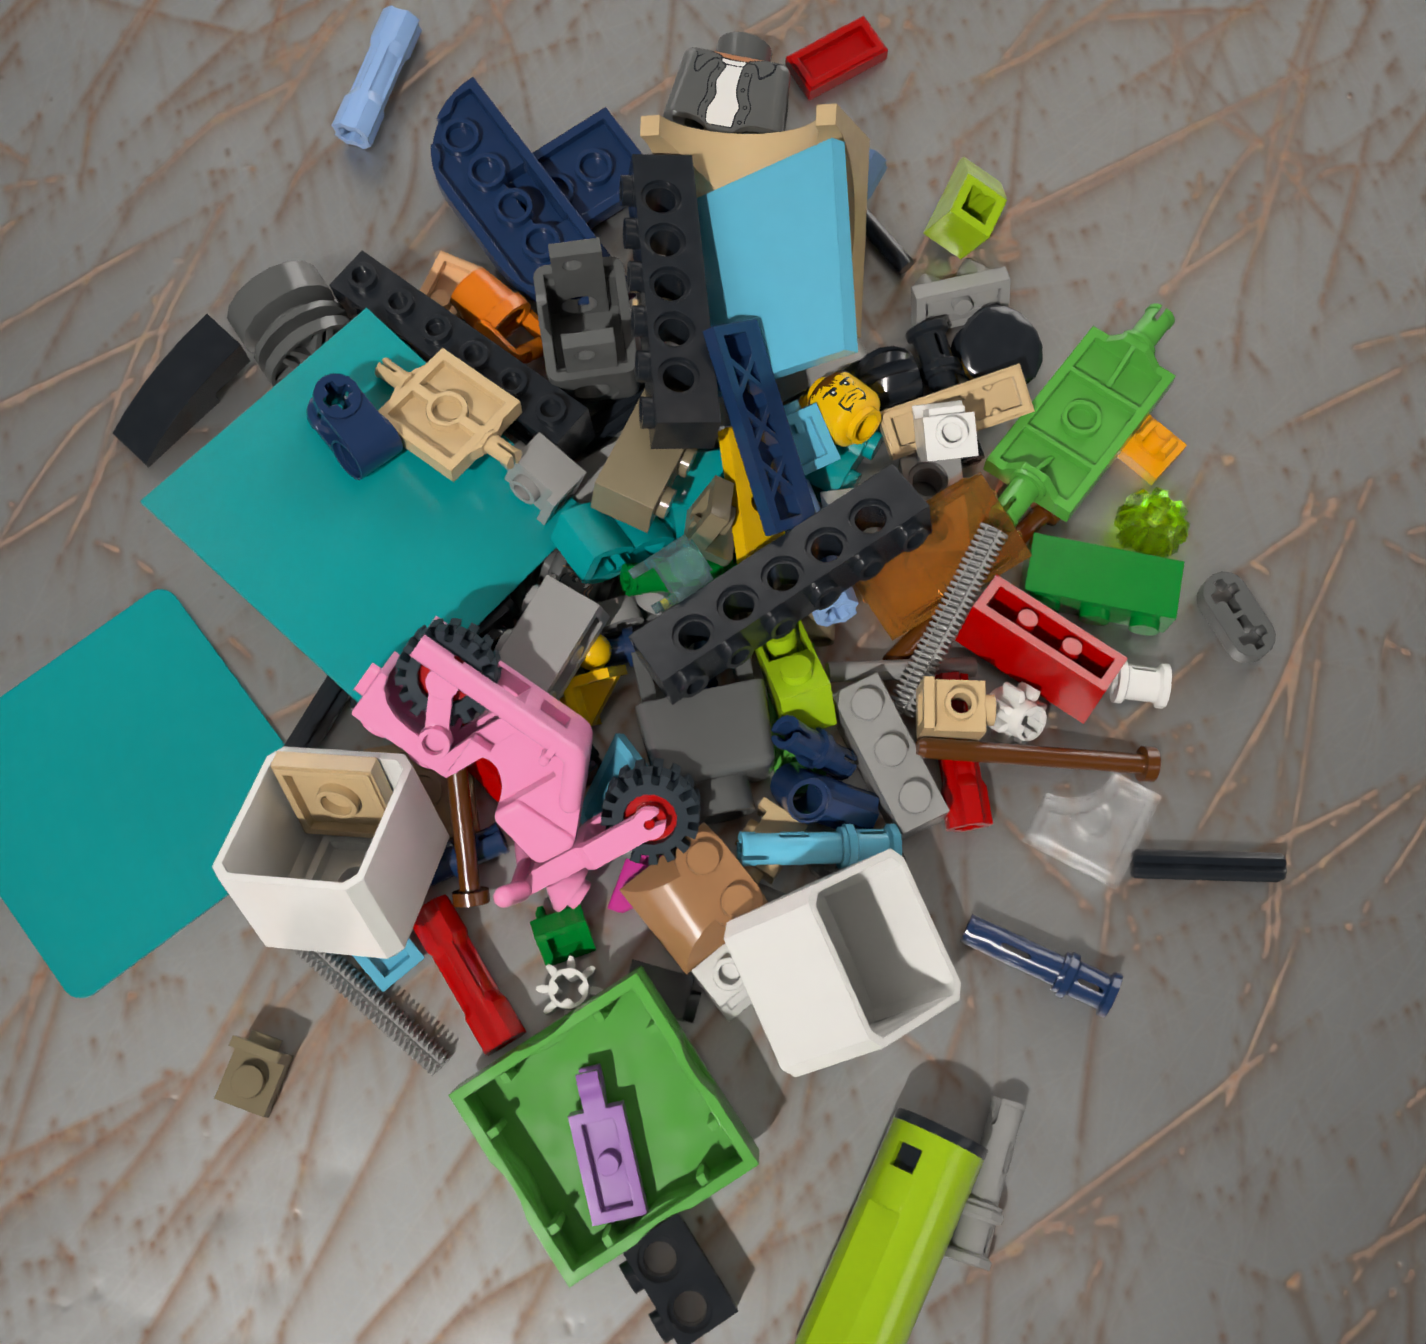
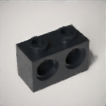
(689, 1273)

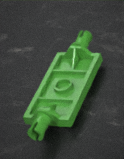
(1082, 419)

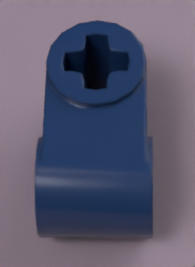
(355, 433)

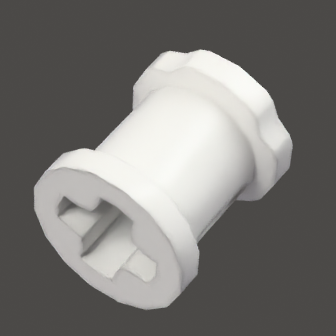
(1142, 684)

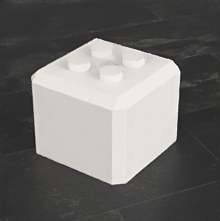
(330, 888)
(843, 964)

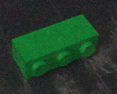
(1103, 583)

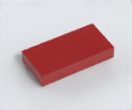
(836, 58)

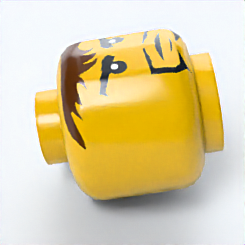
(847, 407)

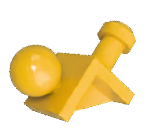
(591, 690)

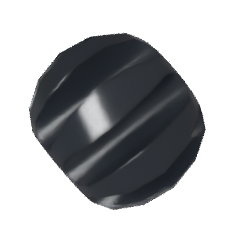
(892, 375)

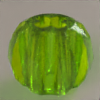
(1157, 507)

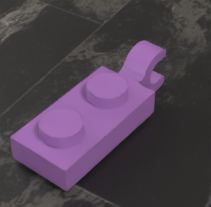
(606, 1152)

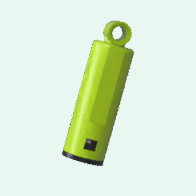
(895, 1235)

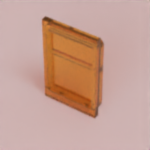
(915, 581)

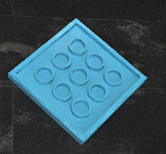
(784, 257)

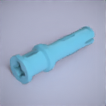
(840, 847)

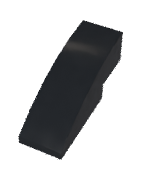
(180, 390)

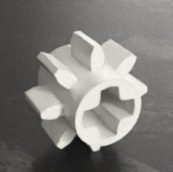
(1018, 714)
(572, 975)

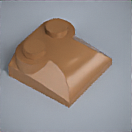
(693, 898)

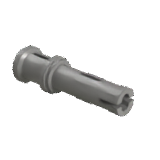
(981, 1213)

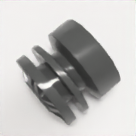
(285, 316)

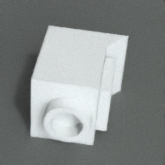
(944, 431)
(722, 983)

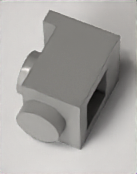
(544, 476)

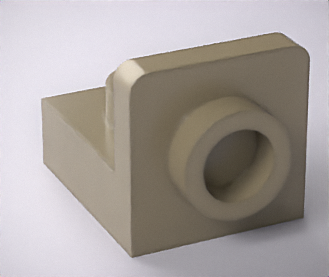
(711, 521)
(254, 1073)

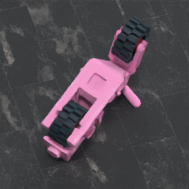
(540, 757)

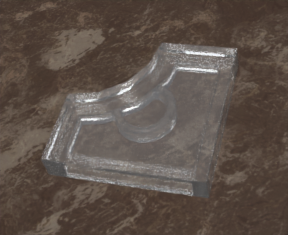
(1095, 830)

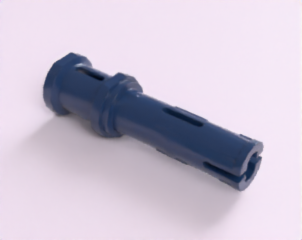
(1046, 965)

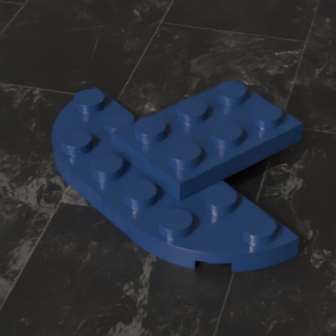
(523, 198)

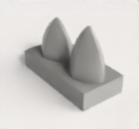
(959, 296)

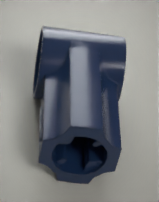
(825, 801)

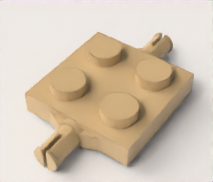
(449, 413)

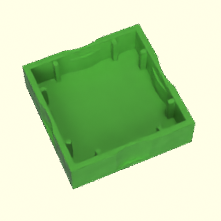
(677, 1115)

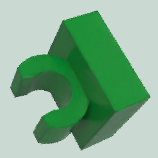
(562, 934)

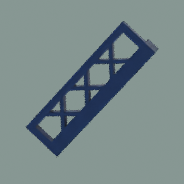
(760, 425)

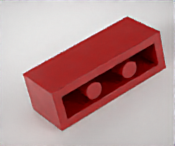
(1040, 648)

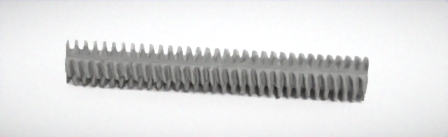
(950, 615)
(377, 1009)

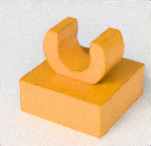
(1151, 450)

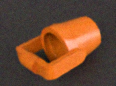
(497, 313)

